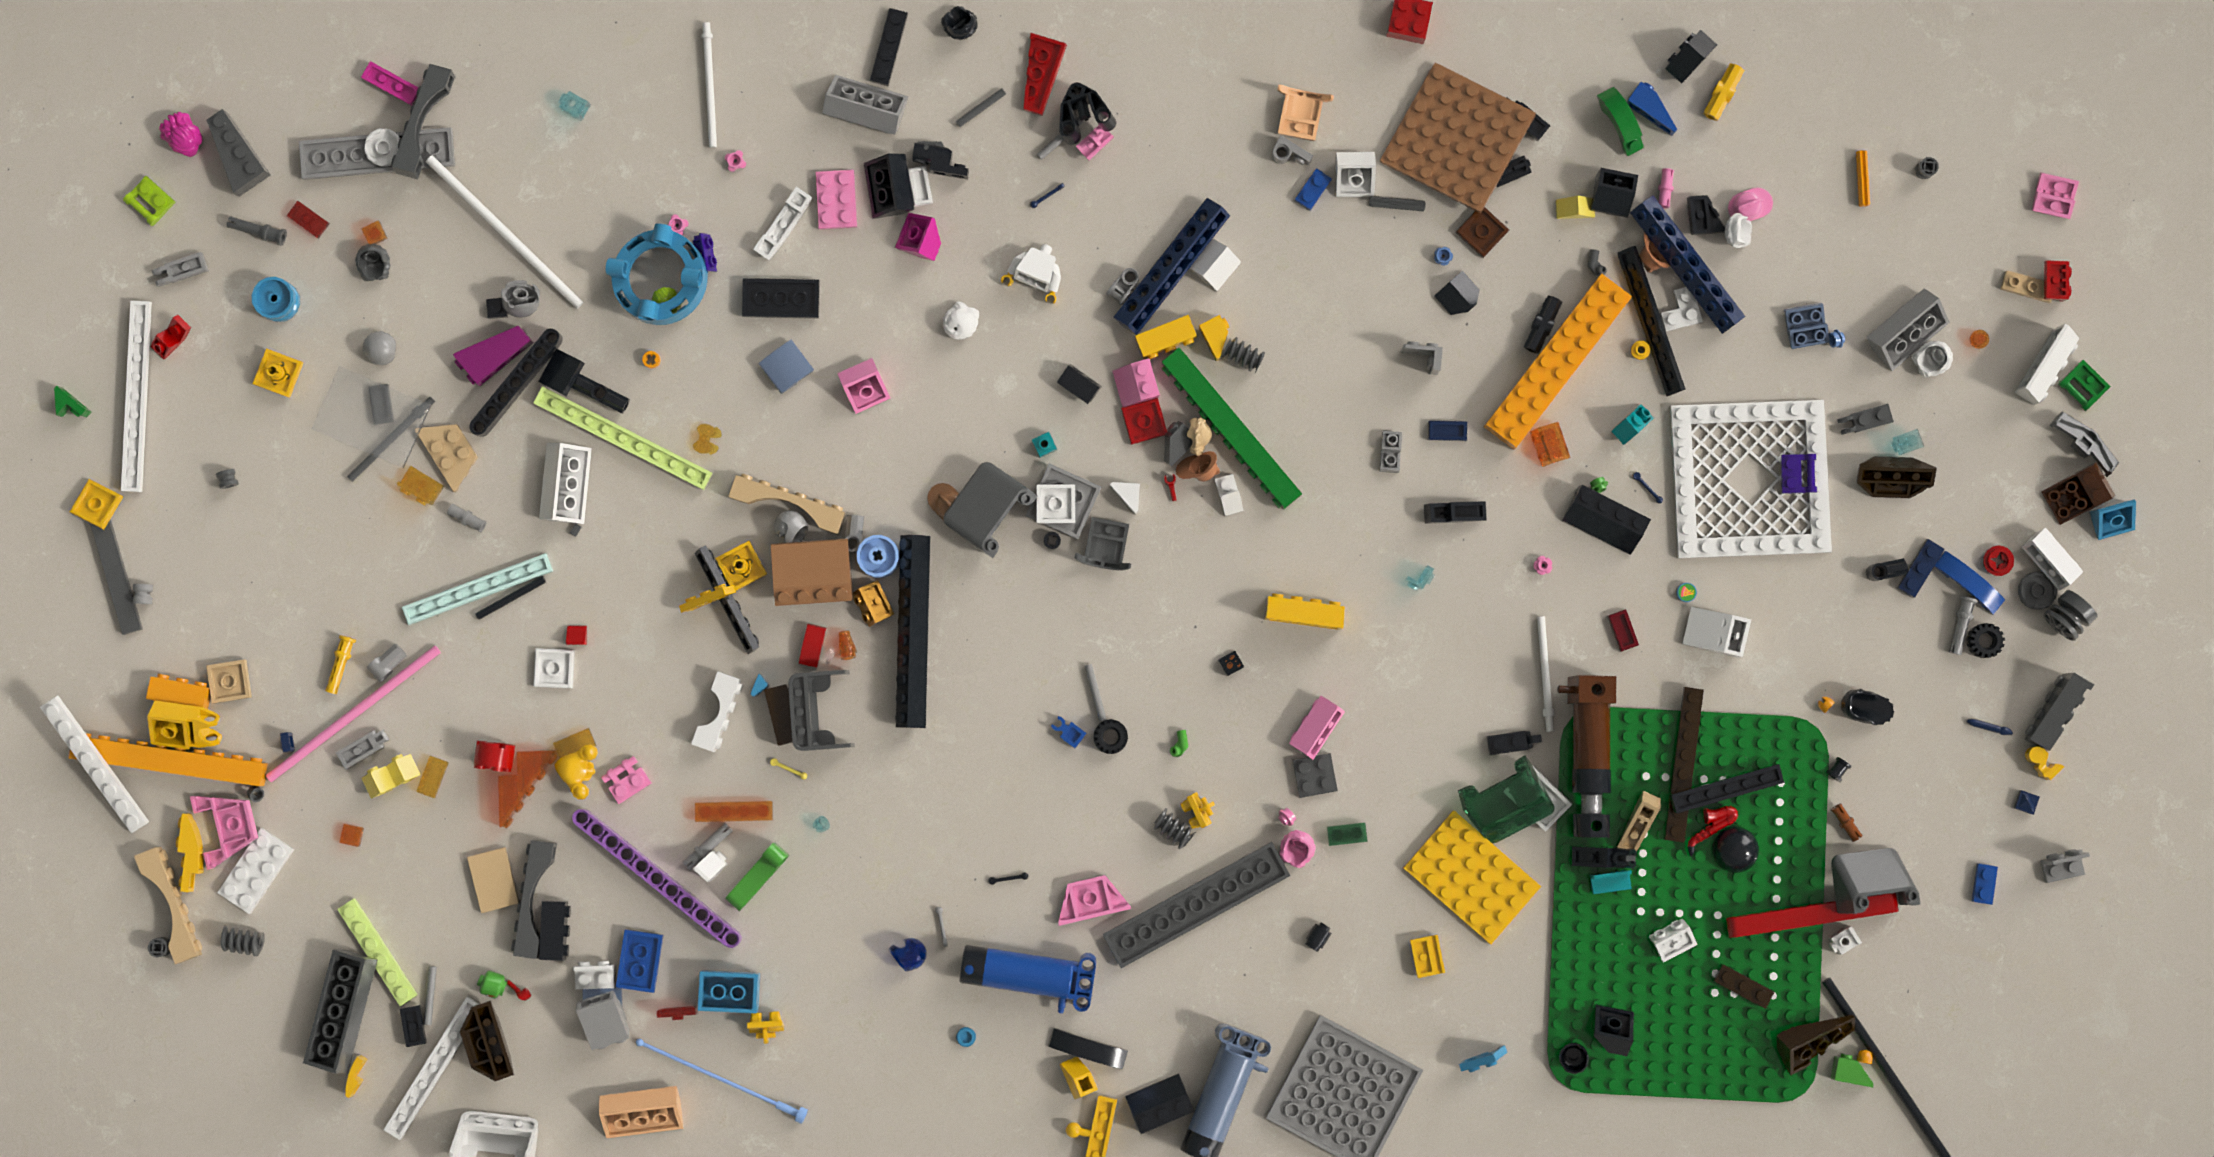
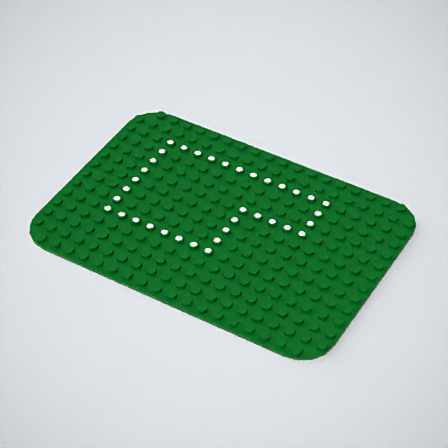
(1687, 1028)

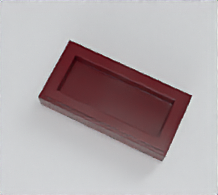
(1623, 630)

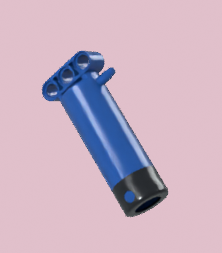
(1029, 974)

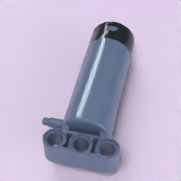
(1223, 1091)

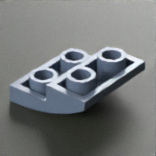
(1806, 326)
(786, 366)

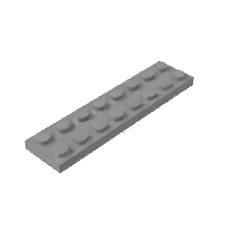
(347, 156)

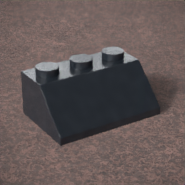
(889, 185)
(1159, 1103)

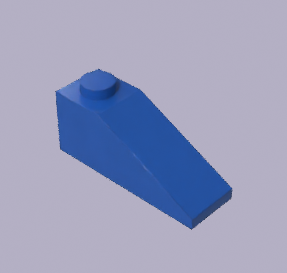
(1649, 105)

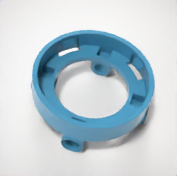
(693, 276)

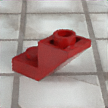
(171, 338)

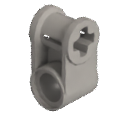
(1123, 286)

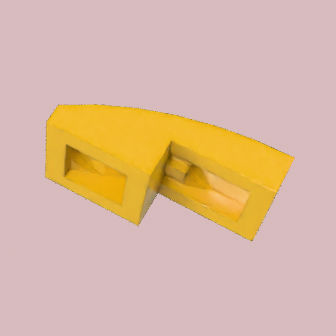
(354, 1081)

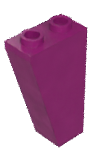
(492, 355)

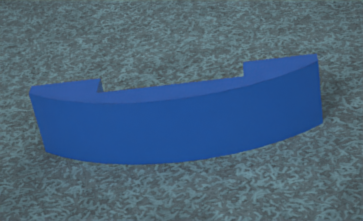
(1970, 581)

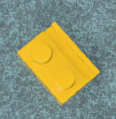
(1427, 956)

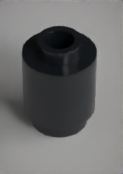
(1318, 936)

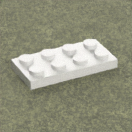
(255, 871)

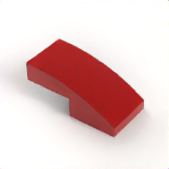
(812, 645)

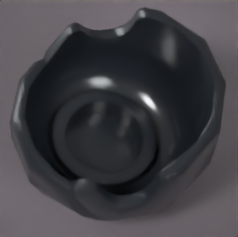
(1574, 1058)

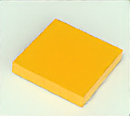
(96, 504)

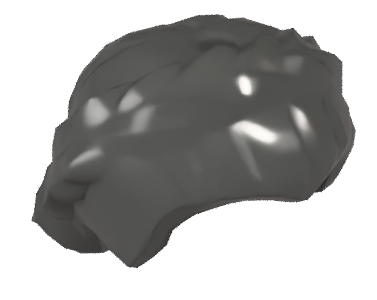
(373, 262)

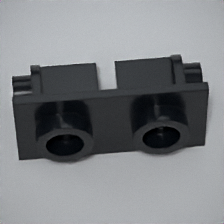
(1516, 169)

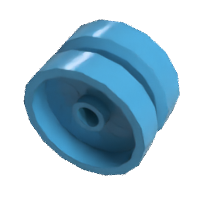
(286, 303)

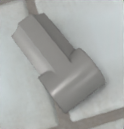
(854, 530)
(382, 666)

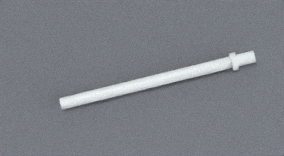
(707, 36)

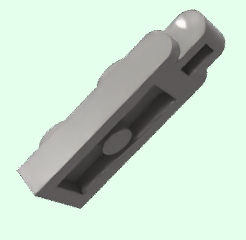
(362, 748)

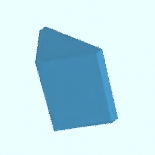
(2114, 519)

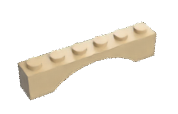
(749, 491)
(183, 942)

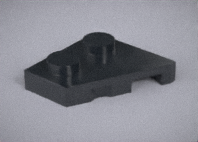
(1703, 217)

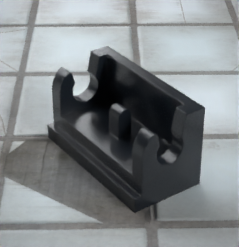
(1079, 384)

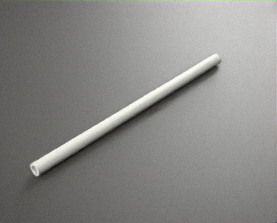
(504, 231)

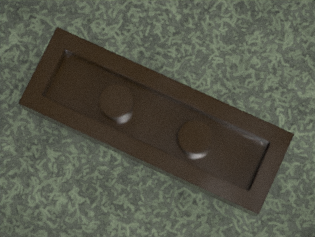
(1743, 986)

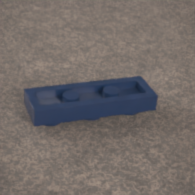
(1920, 568)

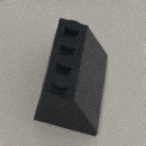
(1606, 519)

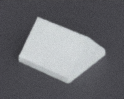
(1215, 264)

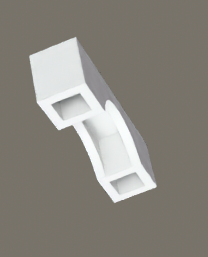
(726, 689)

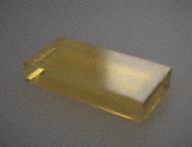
(574, 742)
(432, 776)

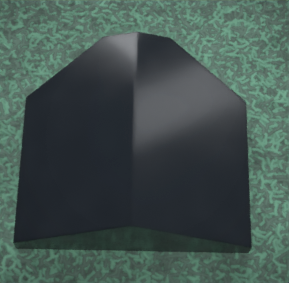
(1458, 295)

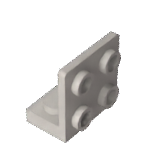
(1430, 349)
(2062, 867)

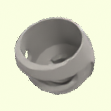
(791, 524)

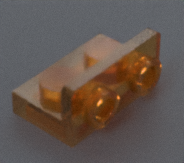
(1550, 444)

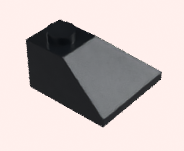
(1614, 1029)

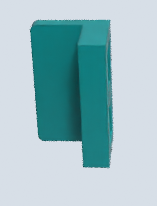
(1610, 881)

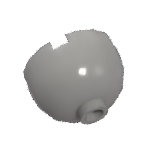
(520, 298)

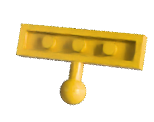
(1100, 1129)

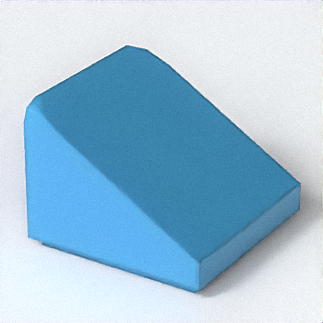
(759, 686)

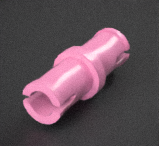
(1666, 187)

